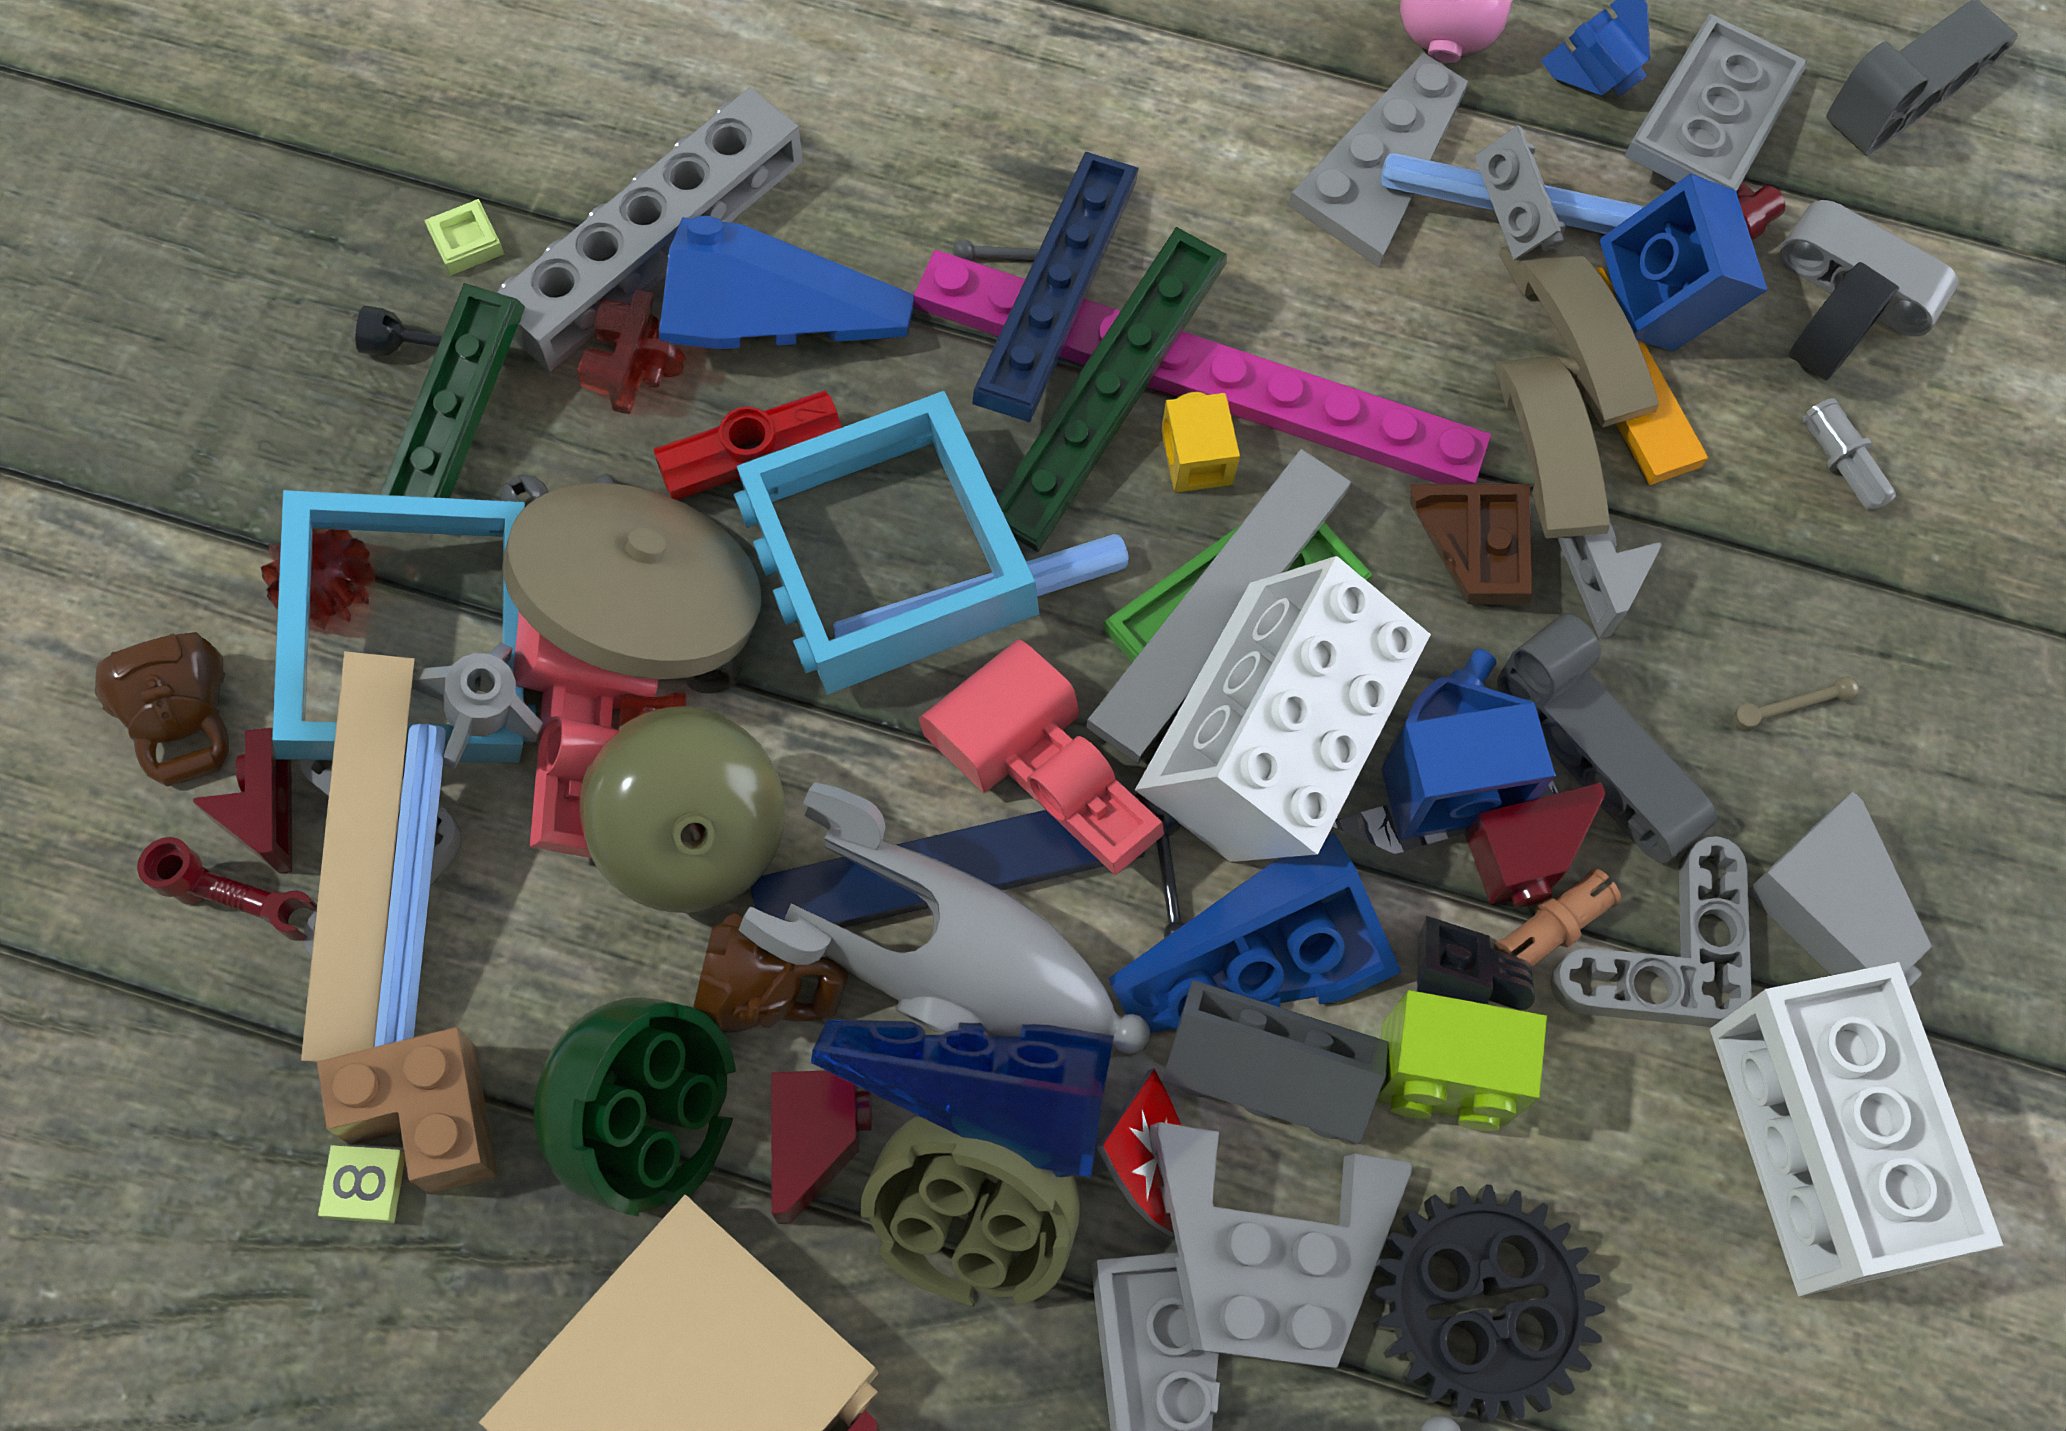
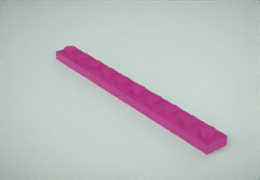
(1253, 385)

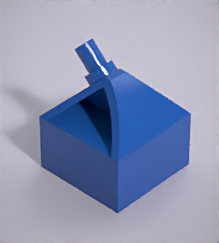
(1683, 263)
(1464, 753)

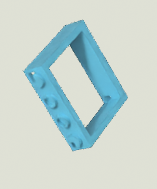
(365, 512)
(919, 631)

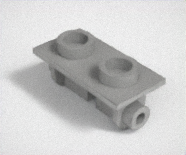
(1519, 194)

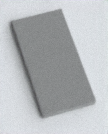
(1717, 106)

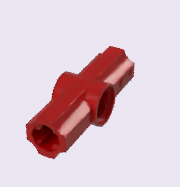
(713, 455)

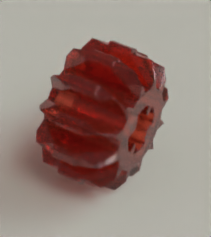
(337, 575)

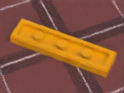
(1663, 439)

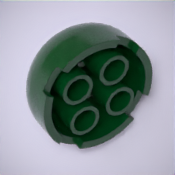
(613, 1078)

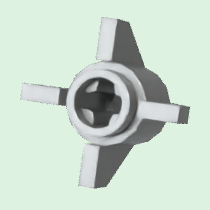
(478, 713)

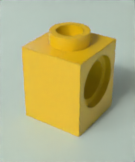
(1199, 442)

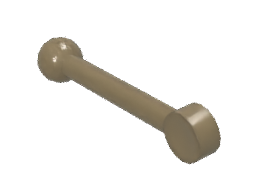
(1749, 715)

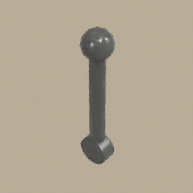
(966, 250)

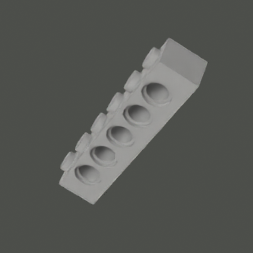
(724, 165)

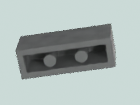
(1276, 1062)

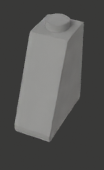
(1844, 896)

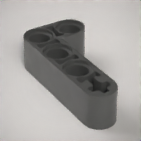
(1900, 87)
(1603, 742)

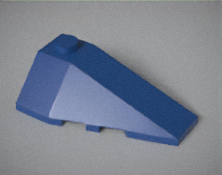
(744, 283)
(1276, 938)

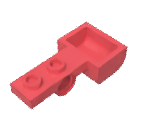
(1013, 724)
(574, 730)

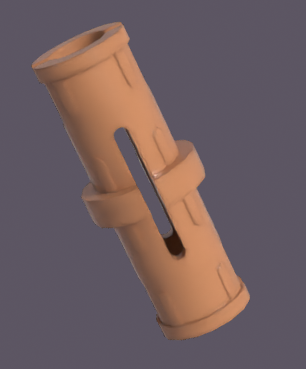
(1560, 919)

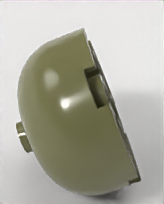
(675, 772)
(1007, 1205)

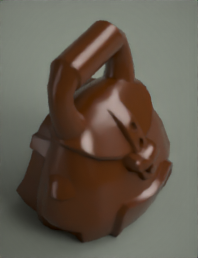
(166, 694)
(753, 987)

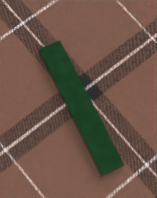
(1108, 387)

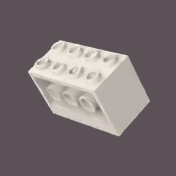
(1284, 713)
(1852, 1130)

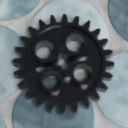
(1503, 1365)

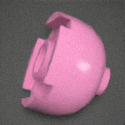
(1454, 26)

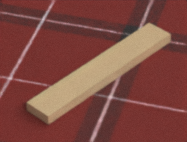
(358, 855)

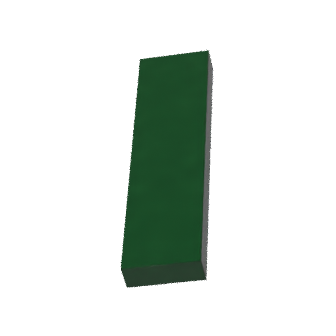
(454, 394)

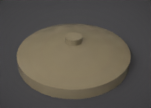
(631, 581)

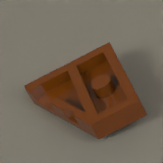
(1480, 537)

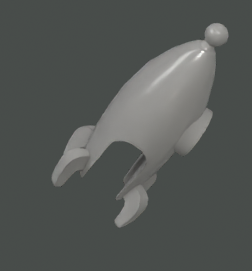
(986, 954)

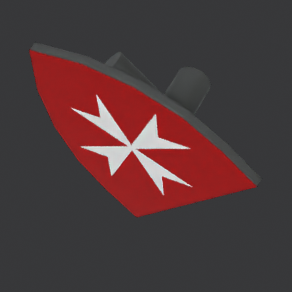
(1129, 1153)

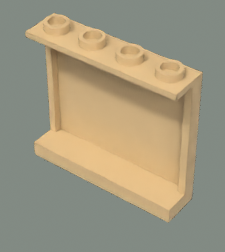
(690, 1343)

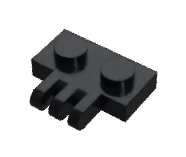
(1464, 967)

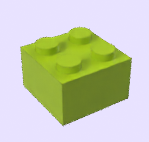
(1461, 1060)

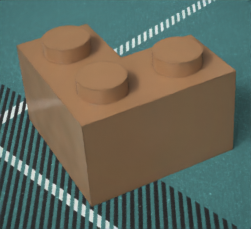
(426, 1092)

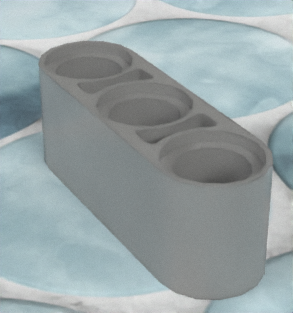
(1834, 239)

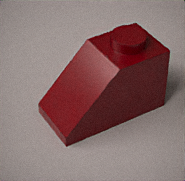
(1531, 843)
(812, 1135)

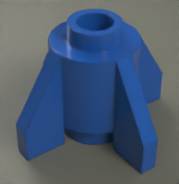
(1606, 50)

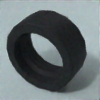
(1843, 320)

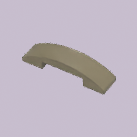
(1593, 327)
(1560, 445)

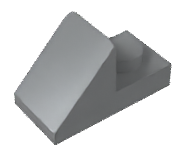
(1607, 578)

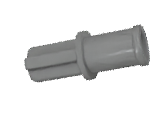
(1849, 453)

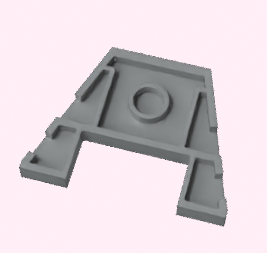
(1268, 1280)

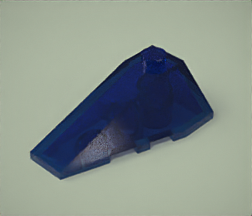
(1022, 1092)

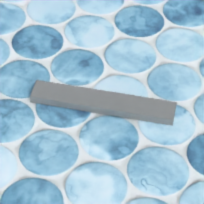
(1261, 547)

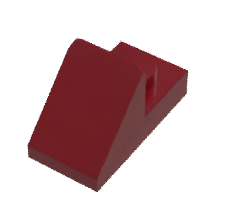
(263, 809)

